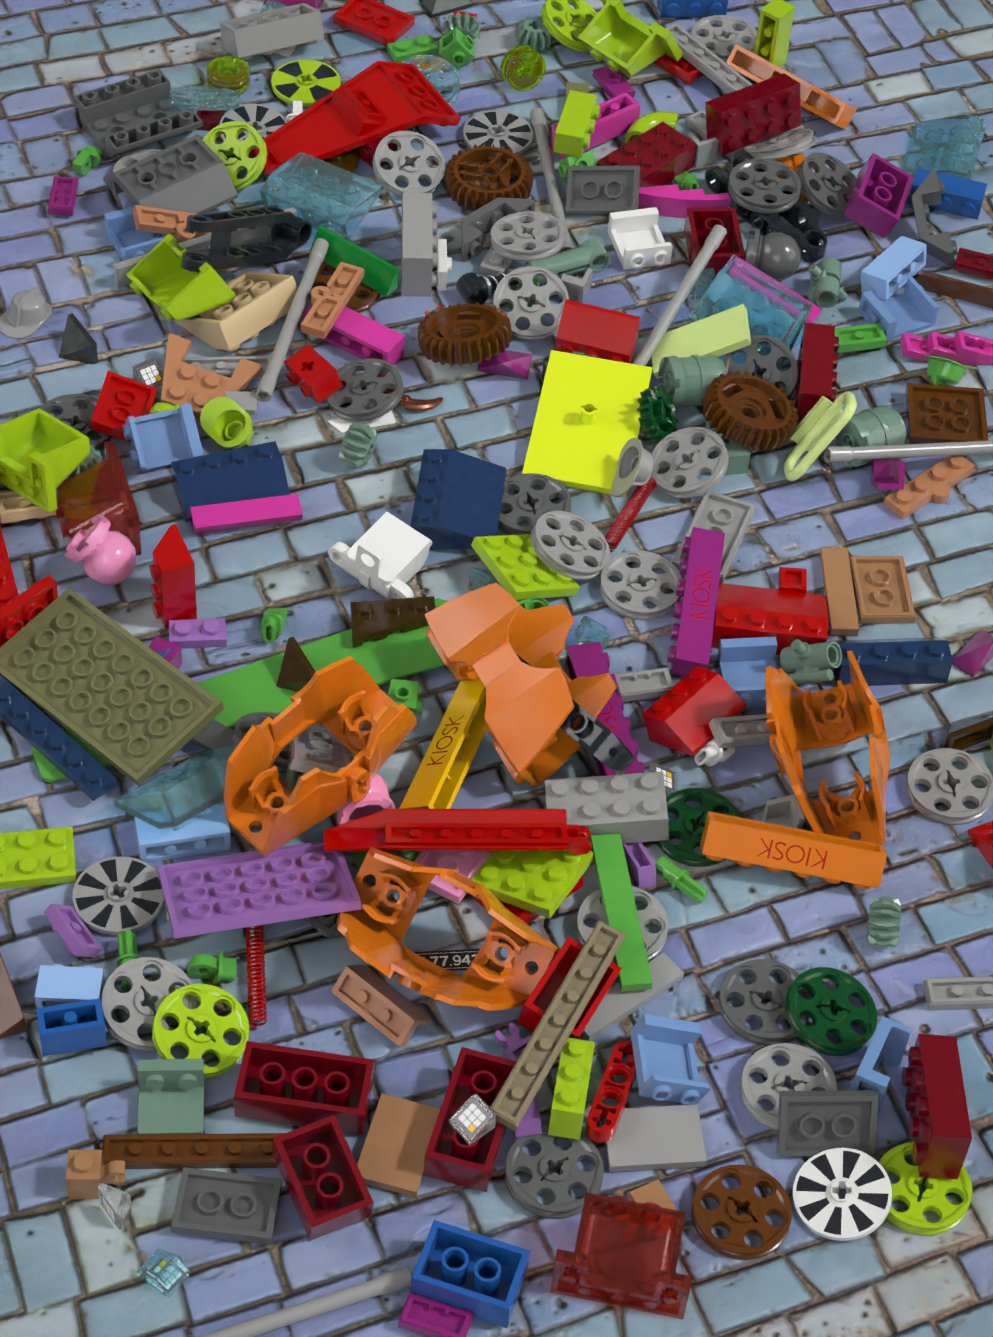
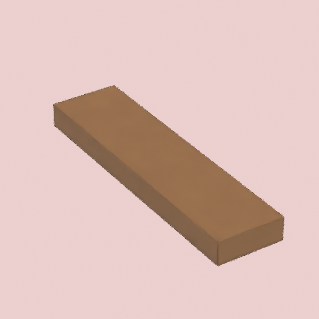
(839, 591)

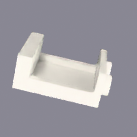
(638, 238)

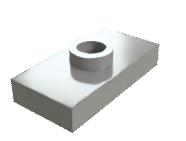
(643, 684)

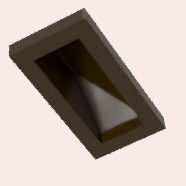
(295, 668)
(969, 733)

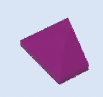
(508, 364)
(975, 653)

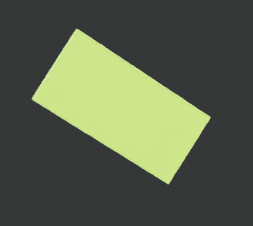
(706, 337)

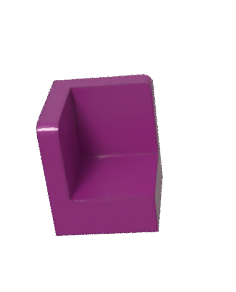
(888, 473)

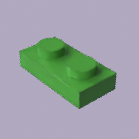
(412, 47)
(860, 337)

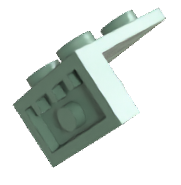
(171, 1096)

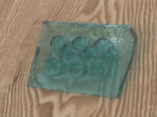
(946, 146)
(321, 193)
(769, 305)
(180, 792)

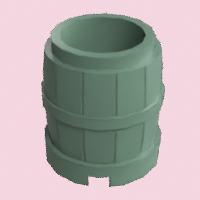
(689, 377)
(872, 428)

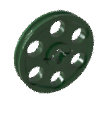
(690, 818)
(822, 1018)

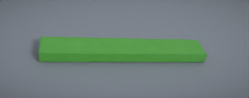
(621, 910)

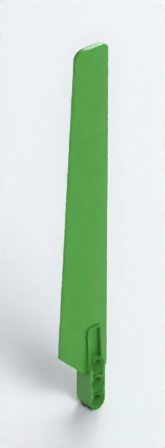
(255, 689)

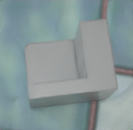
(706, 150)
(577, 287)
(246, 400)
(784, 812)

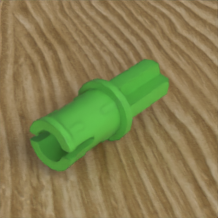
(680, 879)
(127, 951)

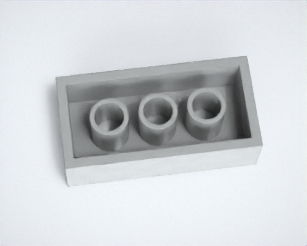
(271, 31)
(418, 244)
(614, 804)

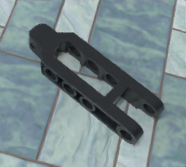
(800, 215)
(286, 234)
(597, 738)

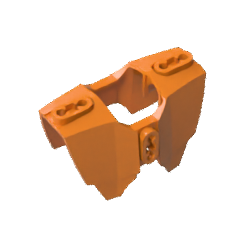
(524, 703)
(356, 713)
(812, 722)
(381, 923)

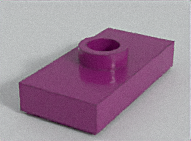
(612, 82)
(63, 196)
(434, 1318)

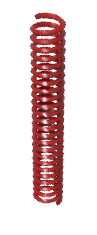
(623, 513)
(257, 977)

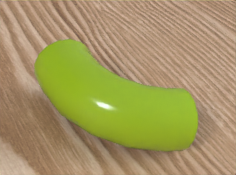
(648, 121)

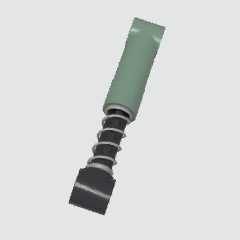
(569, 262)

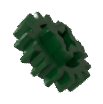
(656, 414)

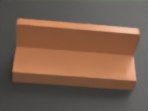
(379, 1003)

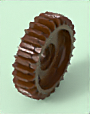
(472, 188)
(464, 334)
(771, 411)

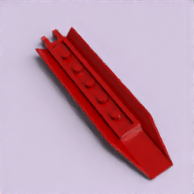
(460, 831)

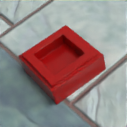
(792, 579)

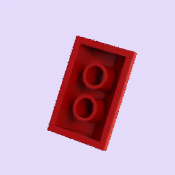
(597, 332)
(173, 579)
(683, 712)
(550, 983)

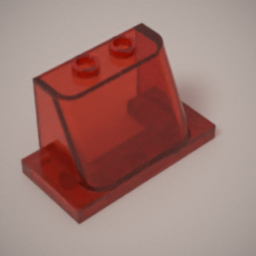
(99, 491)
(625, 1257)

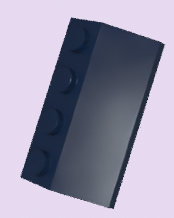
(229, 477)
(897, 661)

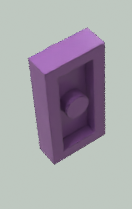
(198, 633)
(72, 930)

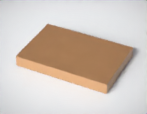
(881, 590)
(397, 1145)

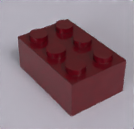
(699, 225)
(322, 1177)

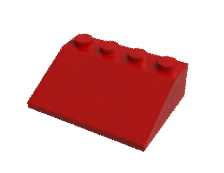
(769, 613)

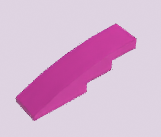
(674, 203)
(961, 348)

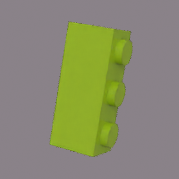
(774, 31)
(576, 123)
(571, 1089)

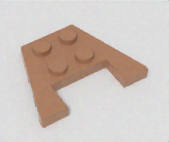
(195, 385)

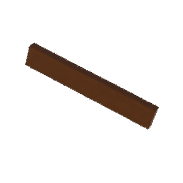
(190, 1150)

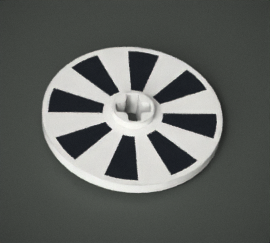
(864, 1204)

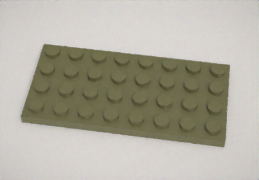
(106, 686)

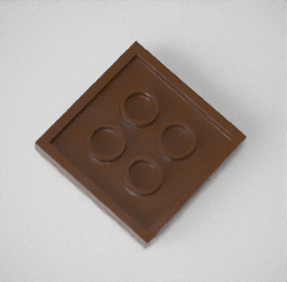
(945, 414)

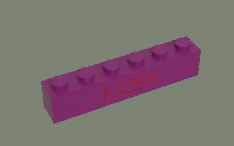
(697, 601)
(589, 661)

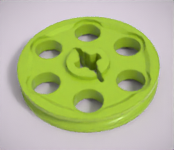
(564, 18)
(240, 149)
(202, 1016)
(932, 1200)

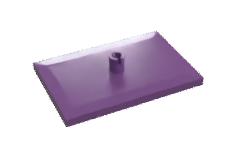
(256, 889)

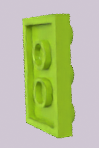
(37, 858)

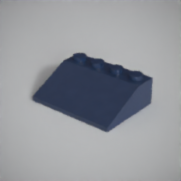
(457, 498)

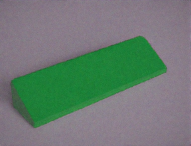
(377, 272)

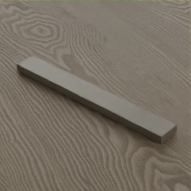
(556, 1025)

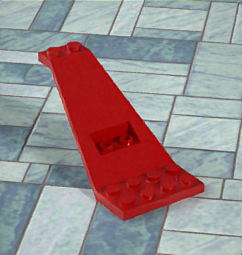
(362, 110)

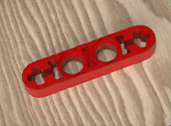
(613, 1090)

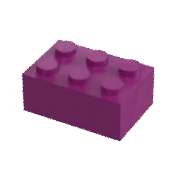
(878, 195)

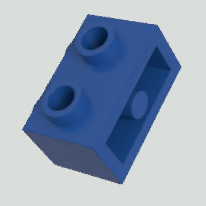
(71, 1027)

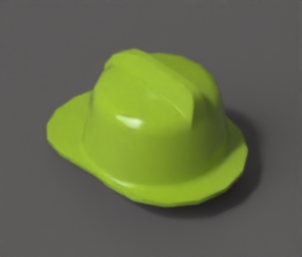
(227, 422)

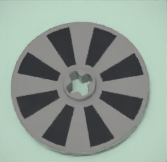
(259, 116)
(499, 129)
(109, 914)

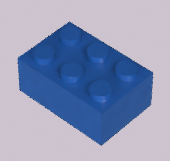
(471, 1272)

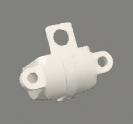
(384, 557)

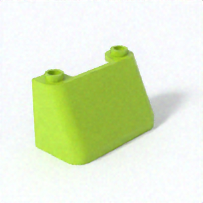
(174, 289)

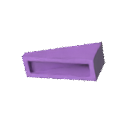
(640, 864)
(531, 1122)

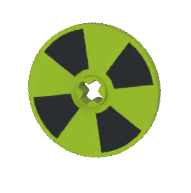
(304, 81)

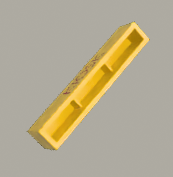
(450, 750)

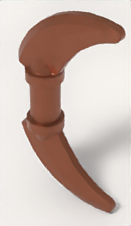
(414, 404)

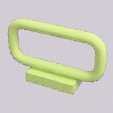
(818, 431)

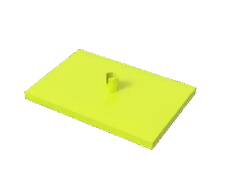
(585, 419)

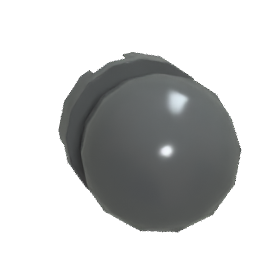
(773, 254)

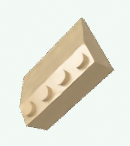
(257, 305)

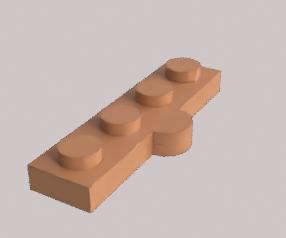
(163, 222)
(330, 300)
(929, 486)

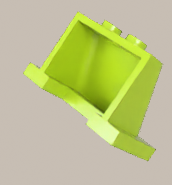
(625, 40)
(39, 456)

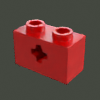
(312, 374)

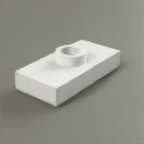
(444, 264)

